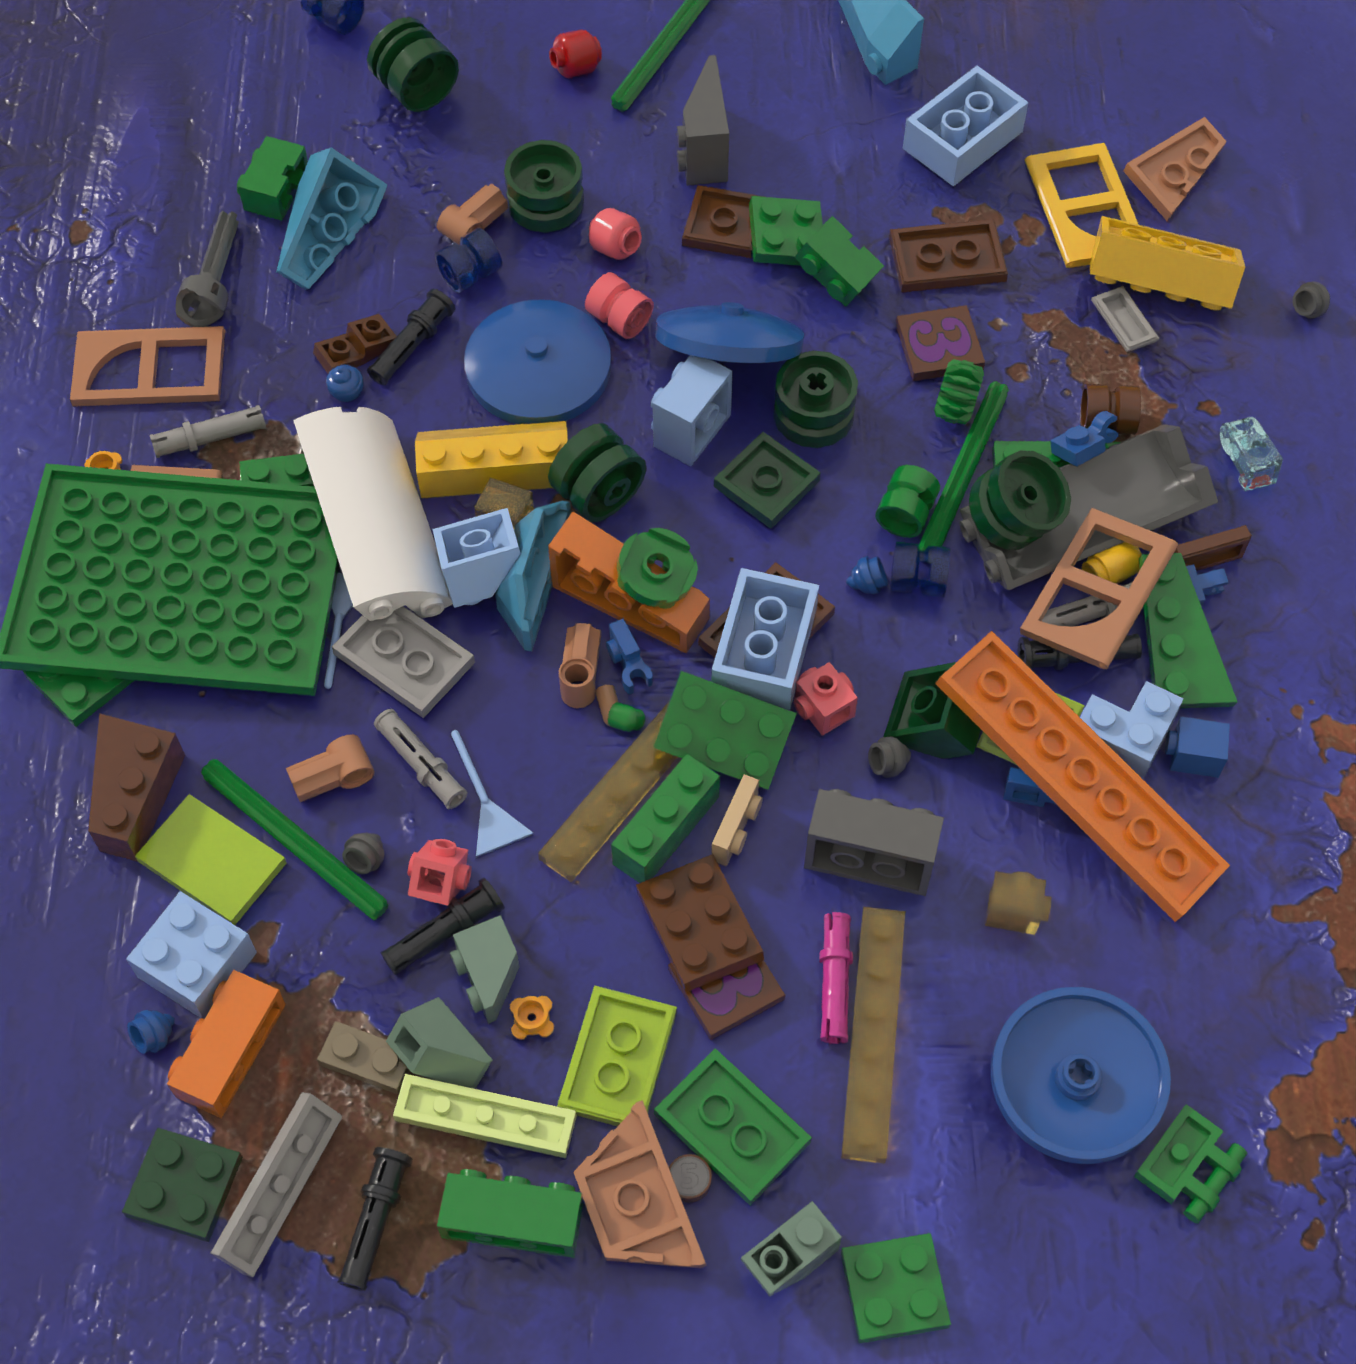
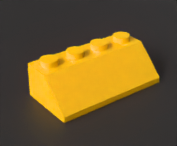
(1166, 263)
(466, 458)

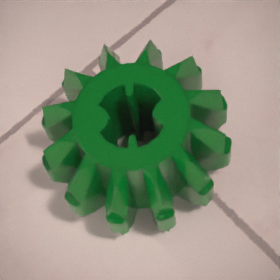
(959, 391)

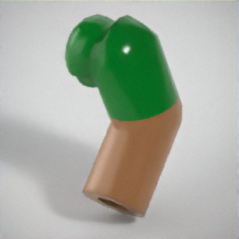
(617, 714)

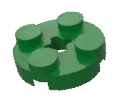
(650, 588)

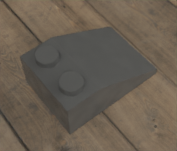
(704, 131)

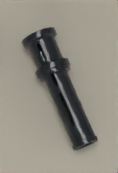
(420, 326)
(1027, 648)
(458, 916)
(379, 1197)

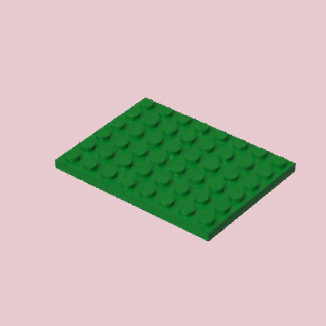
(172, 581)

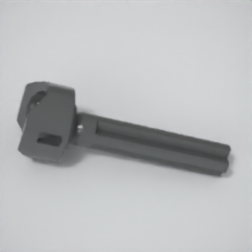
(204, 290)

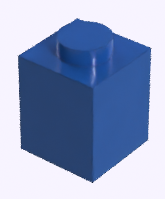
(1198, 746)

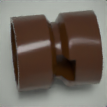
(1122, 402)

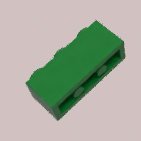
(665, 819)
(511, 1213)

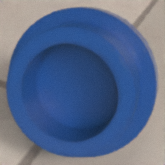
(344, 383)
(868, 575)
(150, 1030)

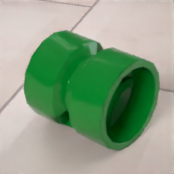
(907, 501)

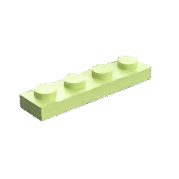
(485, 1115)

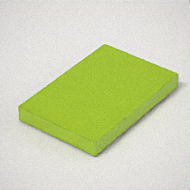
(211, 859)
(617, 1055)

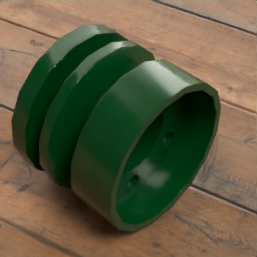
(412, 64)

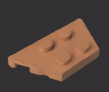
(636, 1198)

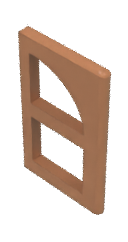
(100, 346)
(1100, 640)

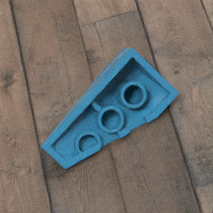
(886, 35)
(326, 214)

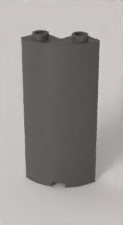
(1137, 480)

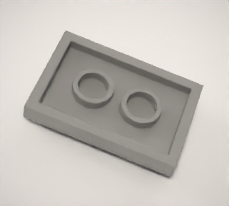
(405, 658)

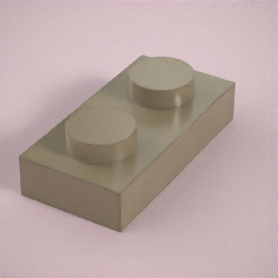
(362, 1057)

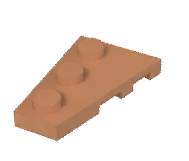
(1175, 165)

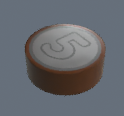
(691, 1177)

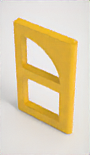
(1075, 244)

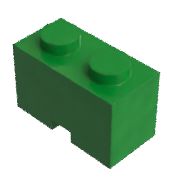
(271, 177)
(838, 262)

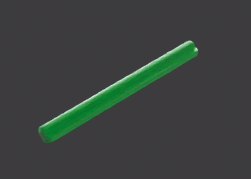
(656, 53)
(965, 466)
(295, 839)

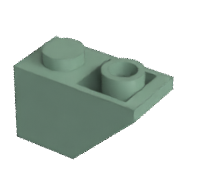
(490, 964)
(438, 1045)
(793, 1250)

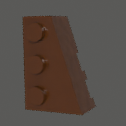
(130, 783)

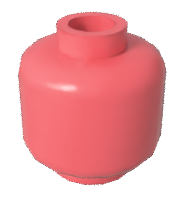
(614, 234)

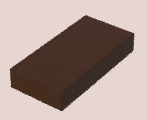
(1215, 548)

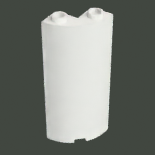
(373, 512)

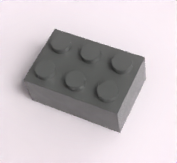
(872, 841)

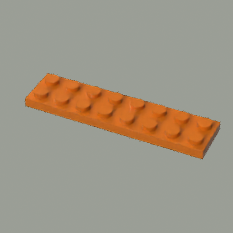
(1083, 775)

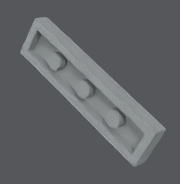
(276, 1184)

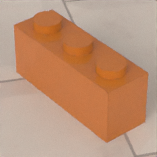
(225, 1043)

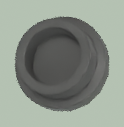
(1311, 300)
(888, 757)
(363, 852)

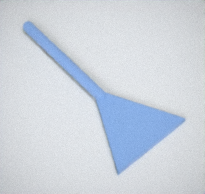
(341, 606)
(495, 825)

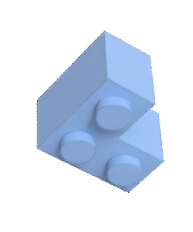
(1137, 733)

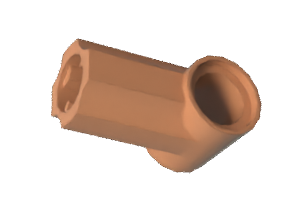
(473, 214)
(580, 664)
(341, 765)

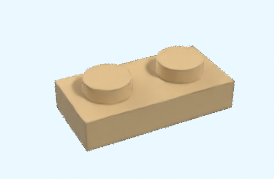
(730, 835)

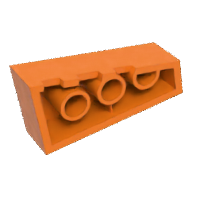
(585, 568)

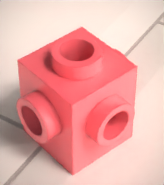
(825, 698)
(438, 871)

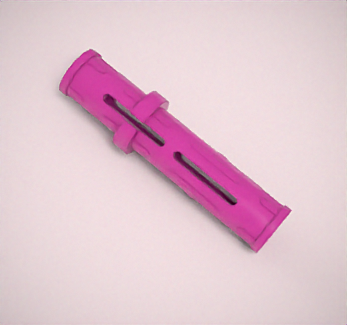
(835, 988)

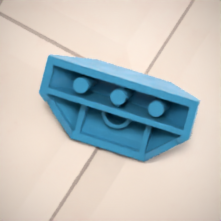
(528, 584)

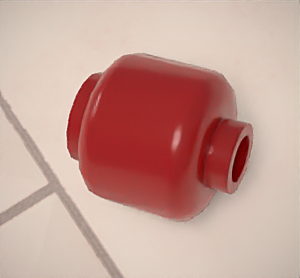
(575, 53)

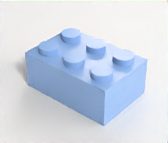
(965, 125)
(766, 636)

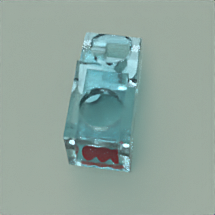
(1251, 453)

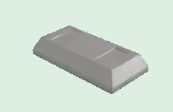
(1125, 319)

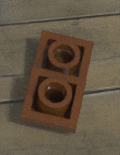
(361, 343)

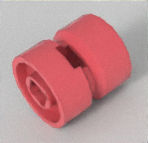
(618, 305)

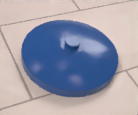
(729, 334)
(537, 362)
(1080, 1075)

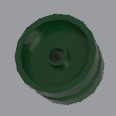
(544, 185)
(815, 399)
(597, 472)
(1019, 500)

